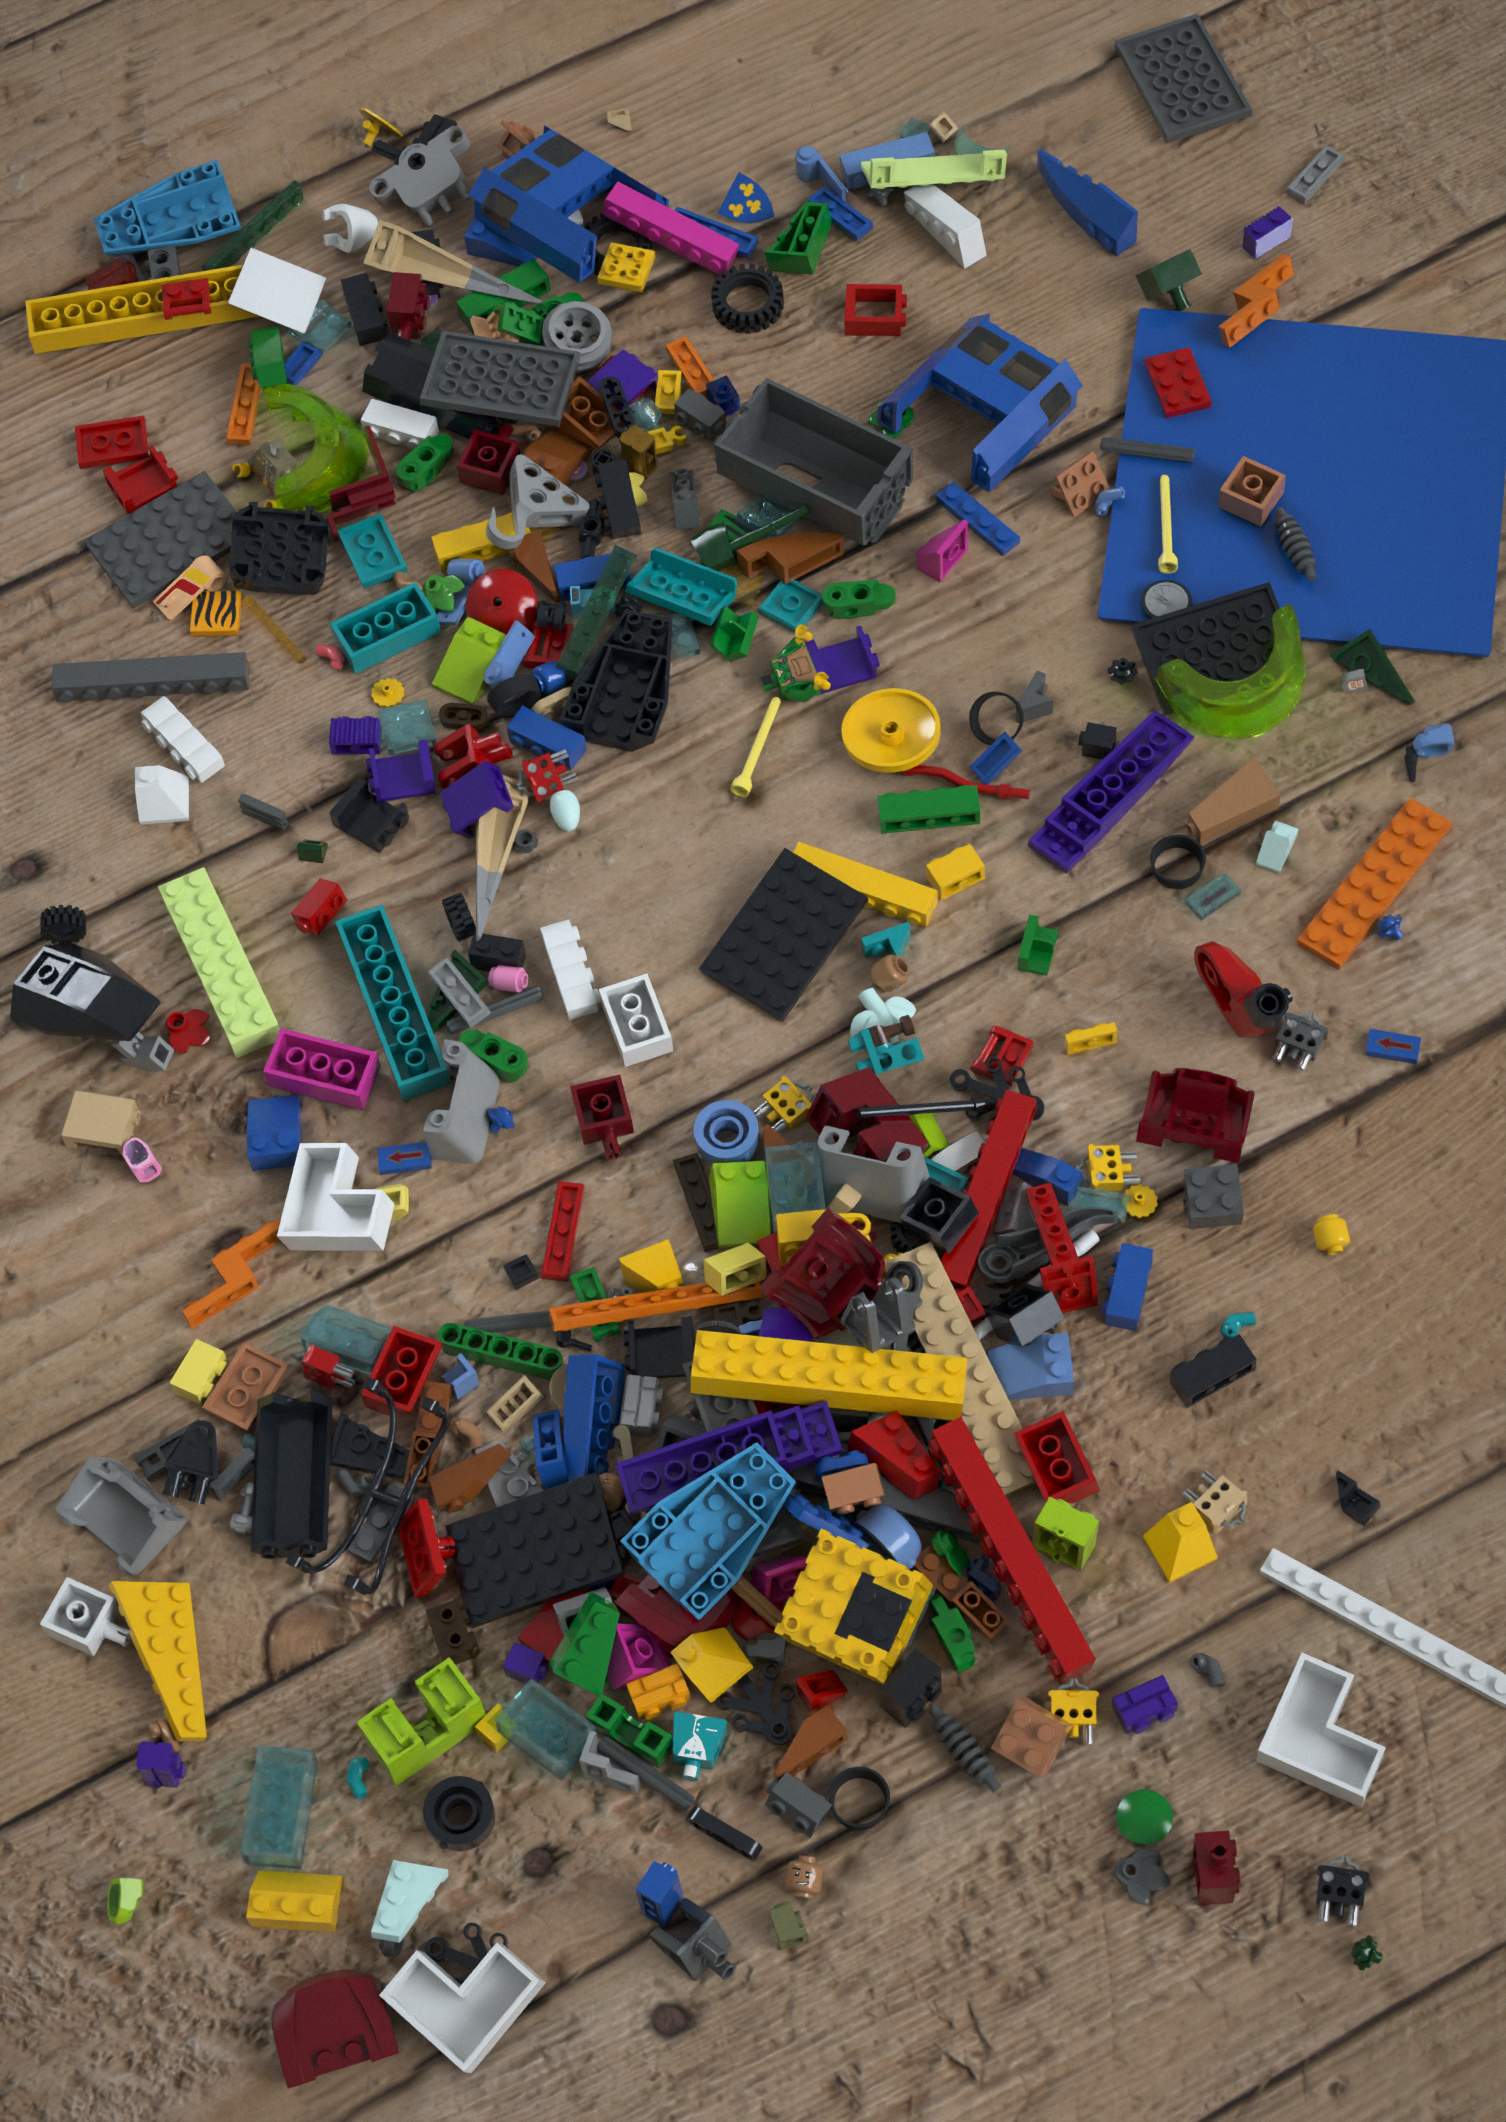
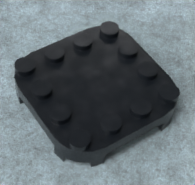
(278, 550)

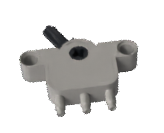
(423, 173)

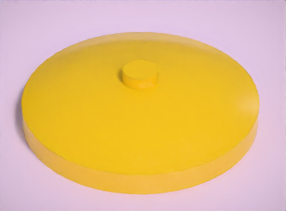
(891, 730)

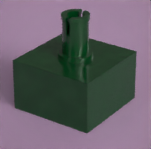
(1170, 278)

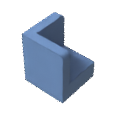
(461, 1377)

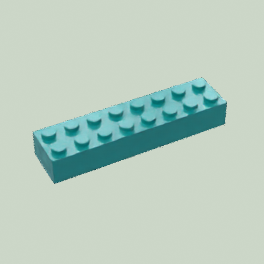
(393, 1002)

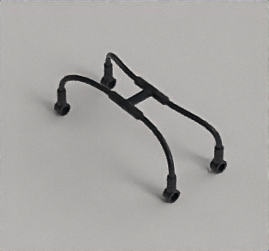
(373, 1493)

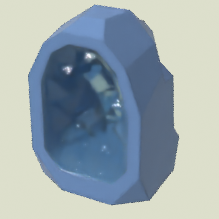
(1434, 741)

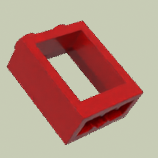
(874, 325)

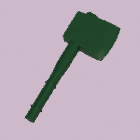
(719, 551)

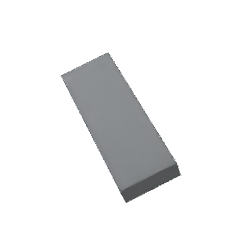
(1315, 174)
(459, 992)

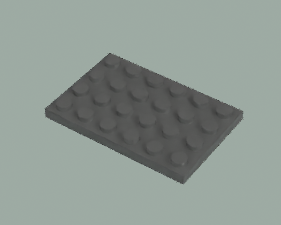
(1182, 78)
(500, 378)
(164, 538)

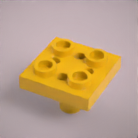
(626, 271)

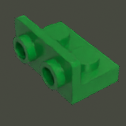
(519, 323)

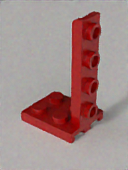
(1068, 1276)

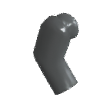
(353, 1486)
(1210, 1667)

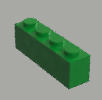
(527, 277)
(267, 357)
(928, 809)

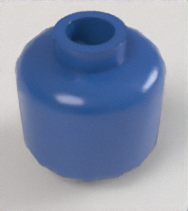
(549, 678)

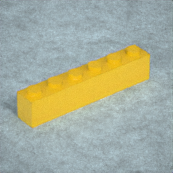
(884, 890)

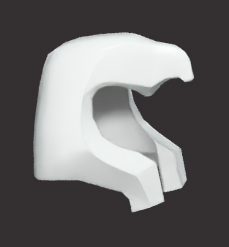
(360, 227)

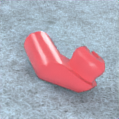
(333, 653)

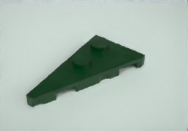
(1367, 654)
(441, 1007)

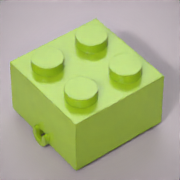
(1065, 1533)

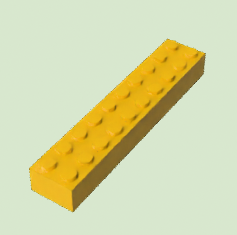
(125, 312)
(828, 1372)

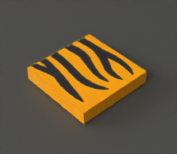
(216, 613)

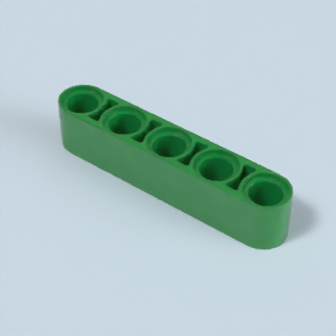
(492, 1343)

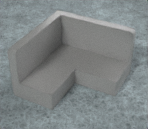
(604, 1770)

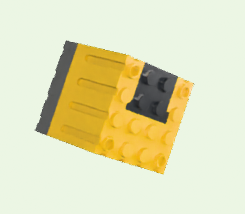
(855, 1608)

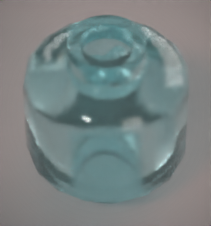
(645, 414)

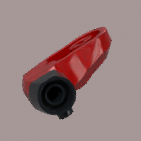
(1238, 991)

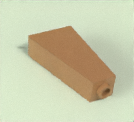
(1234, 803)

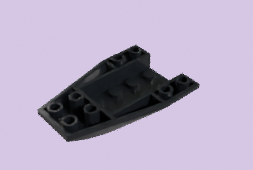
(624, 684)
(80, 995)

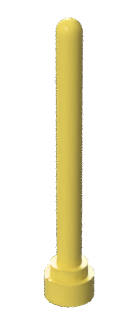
(1168, 561)
(742, 784)

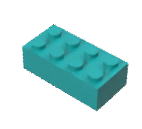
(385, 627)

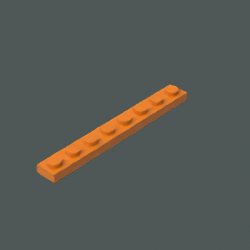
(645, 1304)

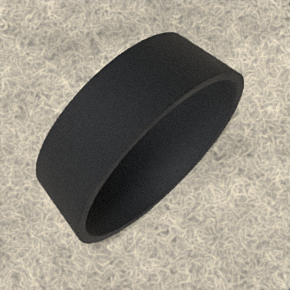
(511, 687)
(974, 717)
(1183, 842)
(854, 1773)

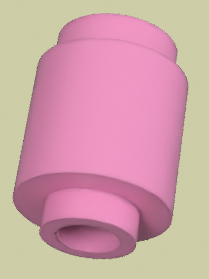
(508, 978)

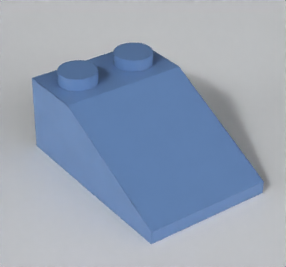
(1035, 1369)

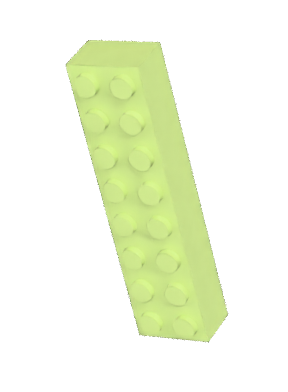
(220, 962)

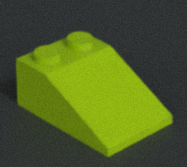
(467, 660)
(740, 1202)

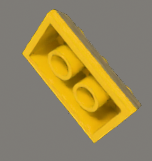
(294, 1901)

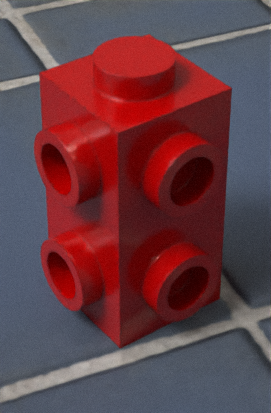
(318, 907)

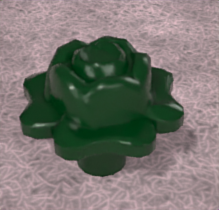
(1365, 1953)

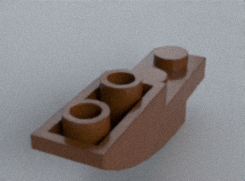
(425, 1432)
(958, 1592)

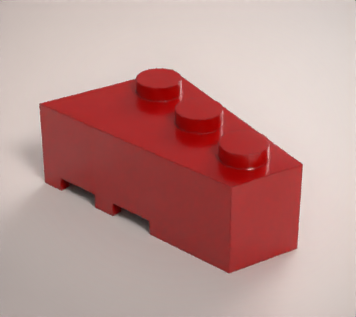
(897, 1454)

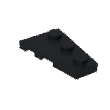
(363, 1450)

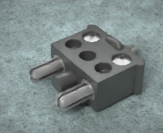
(1299, 1029)

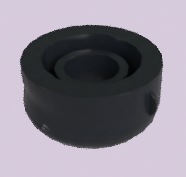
(453, 1793)

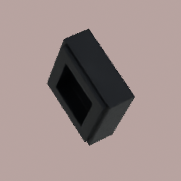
(520, 1272)

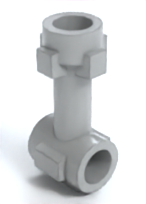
(243, 1522)

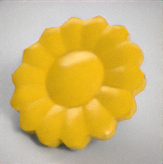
(387, 692)
(1141, 1201)

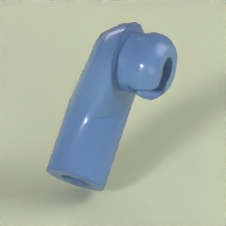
(1106, 498)

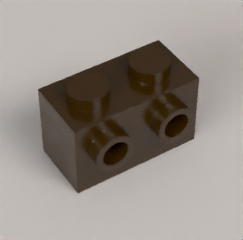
(451, 1633)

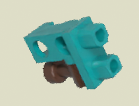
(879, 1049)

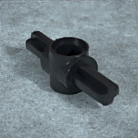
(594, 522)

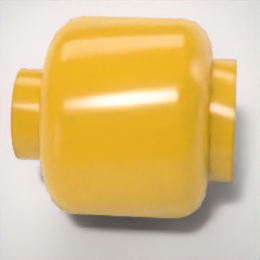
(1331, 1234)

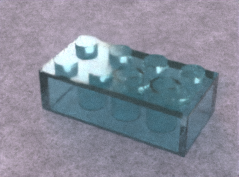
(279, 1807)

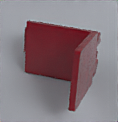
(364, 495)

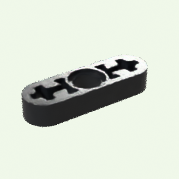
(618, 398)
(724, 1833)

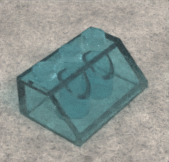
(794, 1179)
(347, 1336)

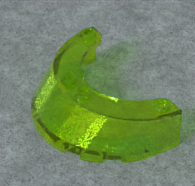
(337, 455)
(1247, 705)

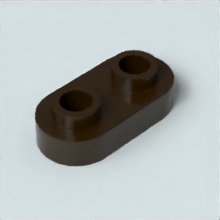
(464, 715)

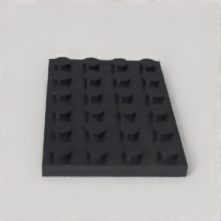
(1216, 638)
(783, 934)
(535, 1550)

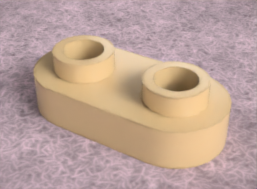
(552, 704)

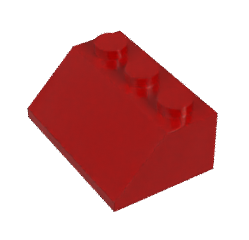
(402, 1370)
(1057, 1459)

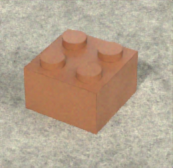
(1252, 491)
(854, 1488)
(1031, 1736)

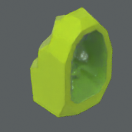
(123, 1899)

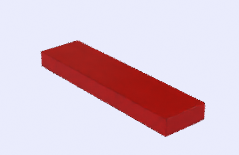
(562, 1231)

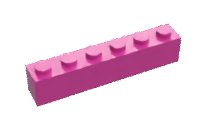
(670, 229)

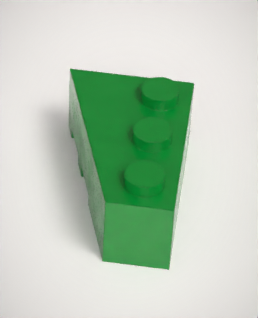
(802, 242)
(588, 1645)

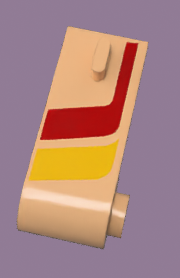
(199, 575)

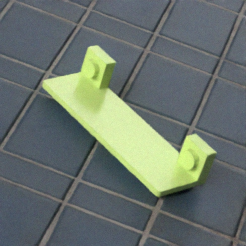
(933, 170)

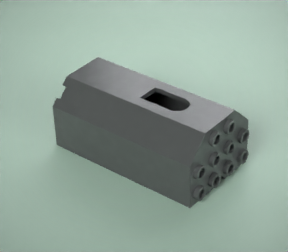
(858, 467)

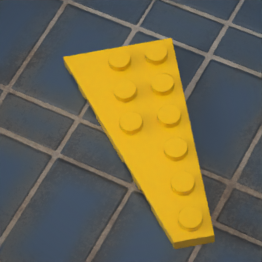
(166, 1643)

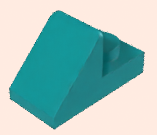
(891, 939)

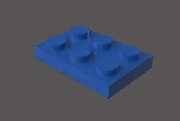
(821, 1517)

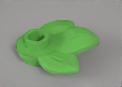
(441, 595)

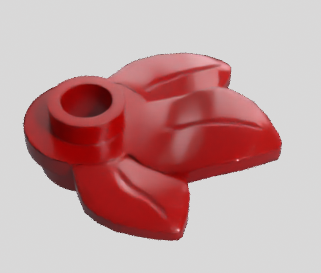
(190, 1032)

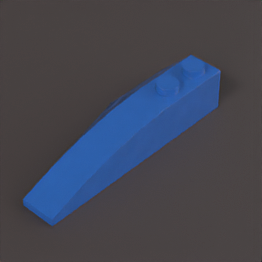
(1090, 205)
(591, 1412)

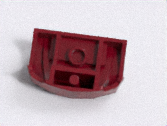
(1197, 1110)
(827, 1274)
(666, 1619)
(331, 2025)

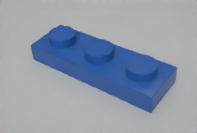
(843, 214)

